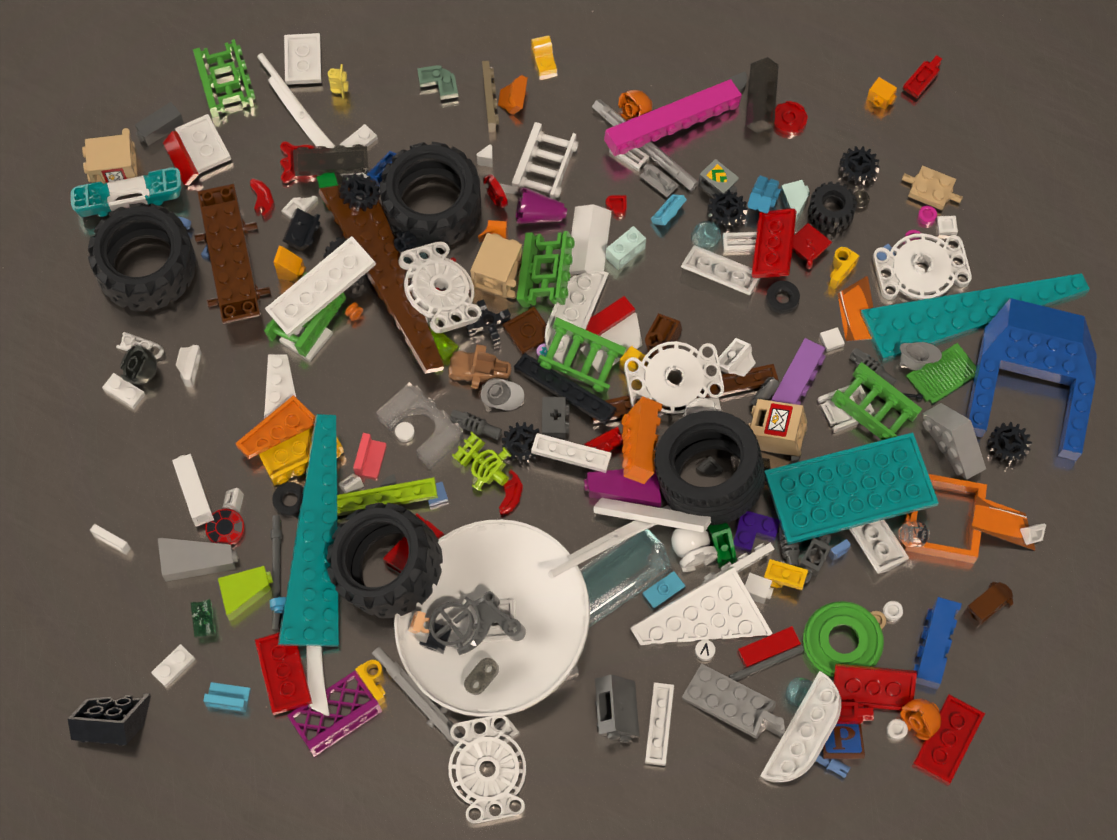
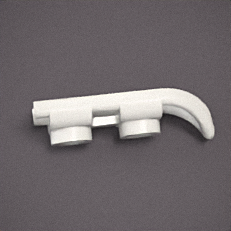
(128, 341)

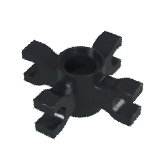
(490, 329)

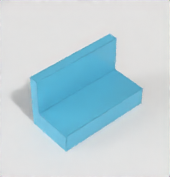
(227, 697)

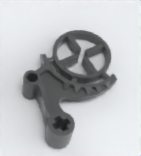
(486, 613)

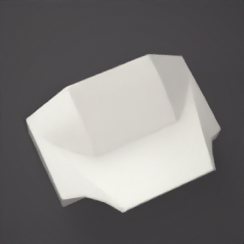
(737, 358)
(188, 363)

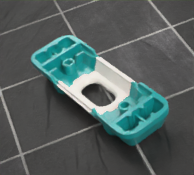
(101, 198)

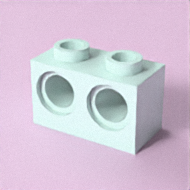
(625, 248)

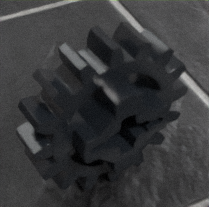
(859, 165)
(359, 192)
(719, 204)
(1000, 439)
(516, 445)

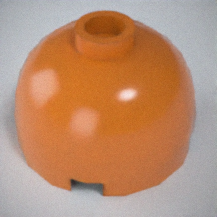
(634, 104)
(922, 717)

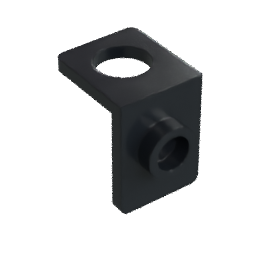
(432, 644)

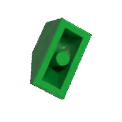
(722, 540)

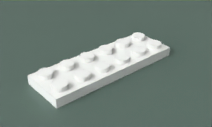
(320, 286)

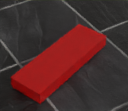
(180, 158)
(610, 316)
(768, 646)

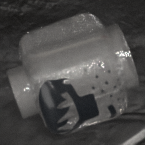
(914, 534)

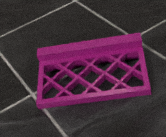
(346, 723)

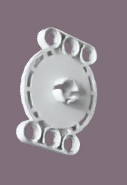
(439, 273)
(911, 278)
(690, 368)
(493, 788)

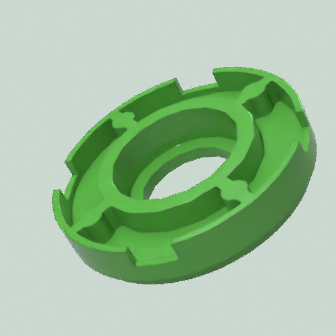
(823, 620)

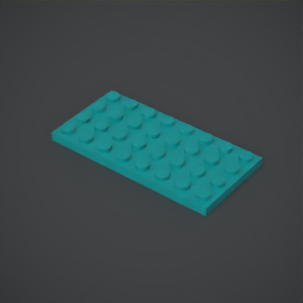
(850, 488)

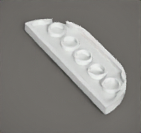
(579, 306)
(806, 732)

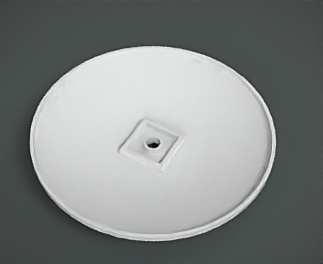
(514, 565)

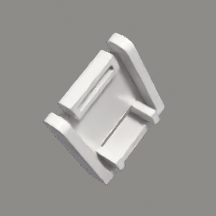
(837, 416)

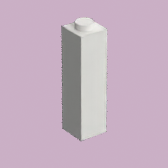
(193, 490)

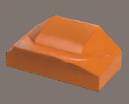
(513, 95)
(496, 227)

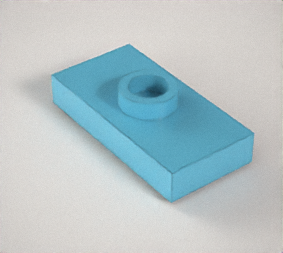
(668, 209)
(663, 590)

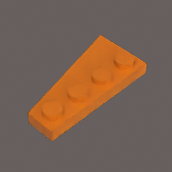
(278, 427)

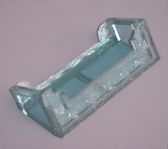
(624, 573)

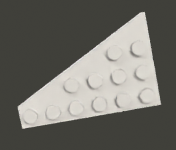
(708, 612)

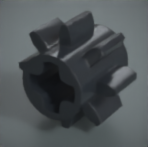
(405, 241)

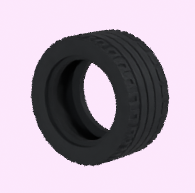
(700, 433)

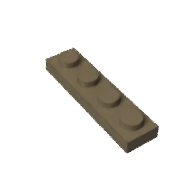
(491, 103)

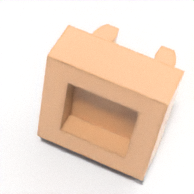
(417, 623)

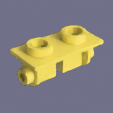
(338, 81)

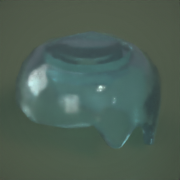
(706, 234)
(797, 691)

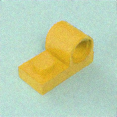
(543, 55)
(842, 267)
(785, 574)
(371, 680)

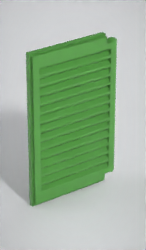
(944, 376)

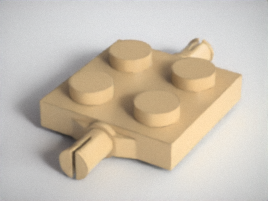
(932, 188)

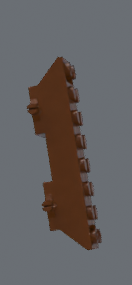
(229, 254)

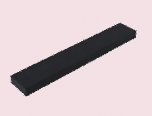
(566, 388)

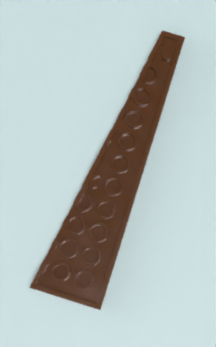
(376, 238)

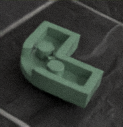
(438, 76)

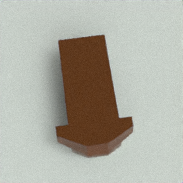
(662, 330)
(989, 603)

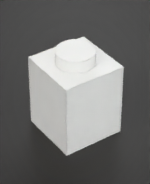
(759, 588)

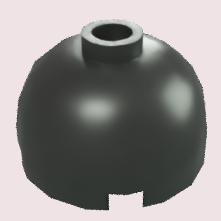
(138, 365)

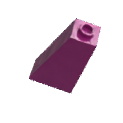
(617, 487)

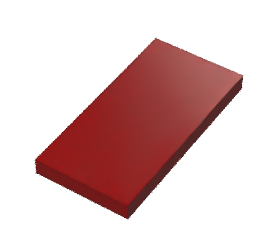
(774, 243)
(283, 674)
(875, 686)
(946, 748)

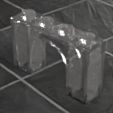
(411, 402)

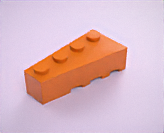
(640, 439)

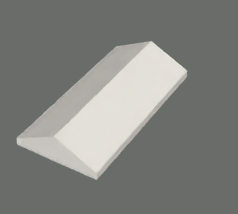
(590, 235)
(720, 270)
(880, 545)

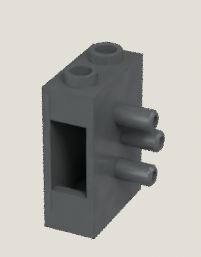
(617, 708)

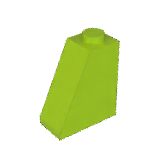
(244, 589)

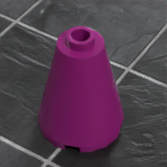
(538, 208)

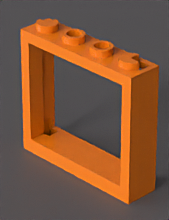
(974, 542)

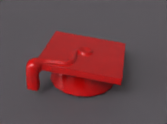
(809, 244)

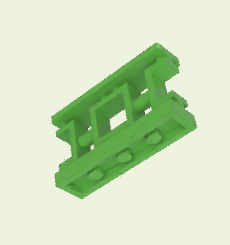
(210, 81)
(531, 268)

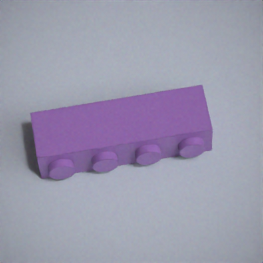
(800, 373)

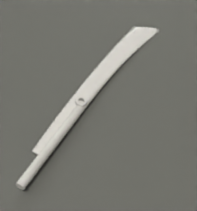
(296, 109)
(601, 545)
(316, 679)

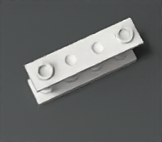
(531, 150)

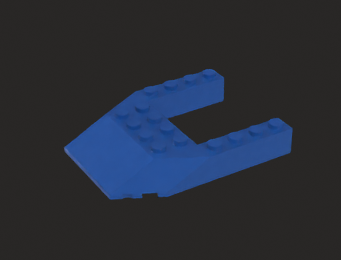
(1043, 346)

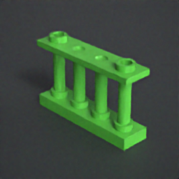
(313, 328)
(596, 344)
(884, 390)

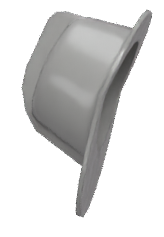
(918, 354)
(502, 394)

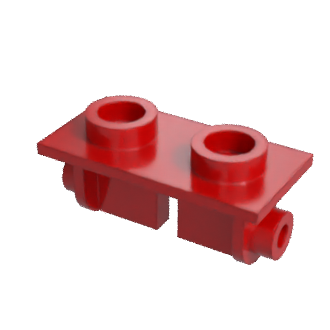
(607, 441)

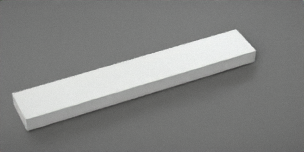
(652, 515)

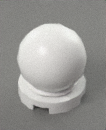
(692, 548)

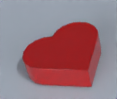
(617, 204)

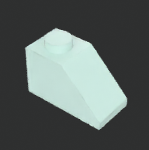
(795, 196)

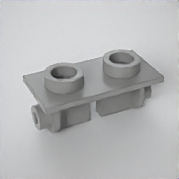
(658, 180)

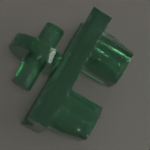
(202, 619)

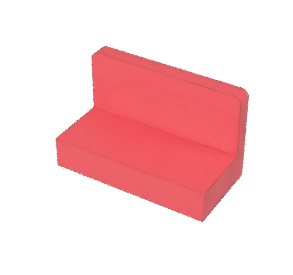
(369, 457)

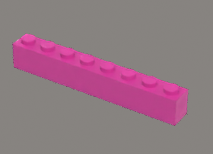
(672, 117)

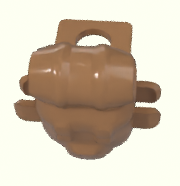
(477, 366)

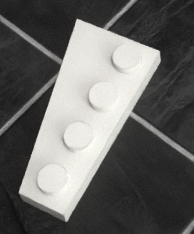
(278, 384)

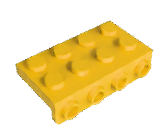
(290, 457)

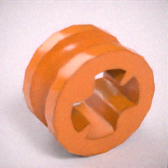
(354, 311)

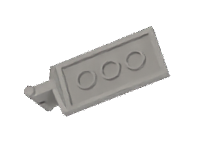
(733, 703)

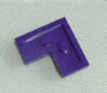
(752, 525)

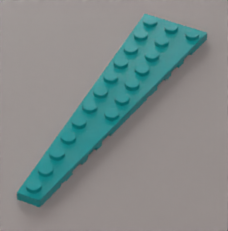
(958, 314)
(311, 598)

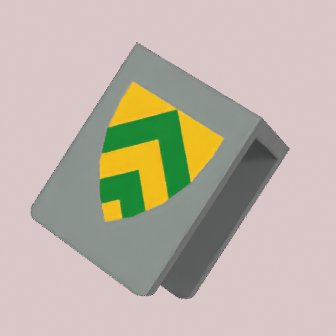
(717, 179)

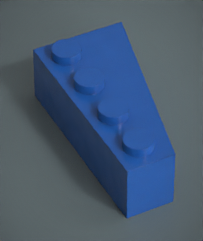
(936, 642)

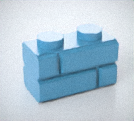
(764, 194)

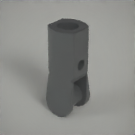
(766, 390)

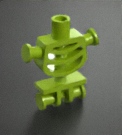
(490, 468)

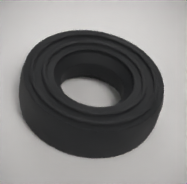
(783, 308)
(280, 492)

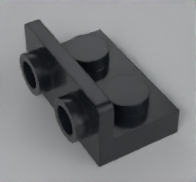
(301, 229)

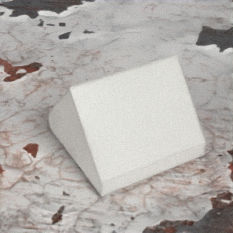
(485, 157)
(351, 484)
(233, 499)
(1033, 533)

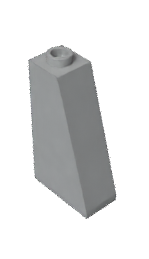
(193, 558)

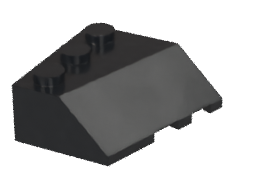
(109, 719)

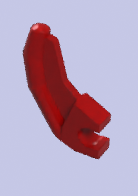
(264, 197)
(513, 491)

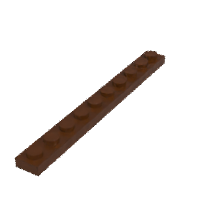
(732, 384)

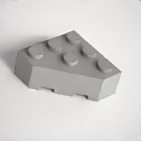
(955, 439)

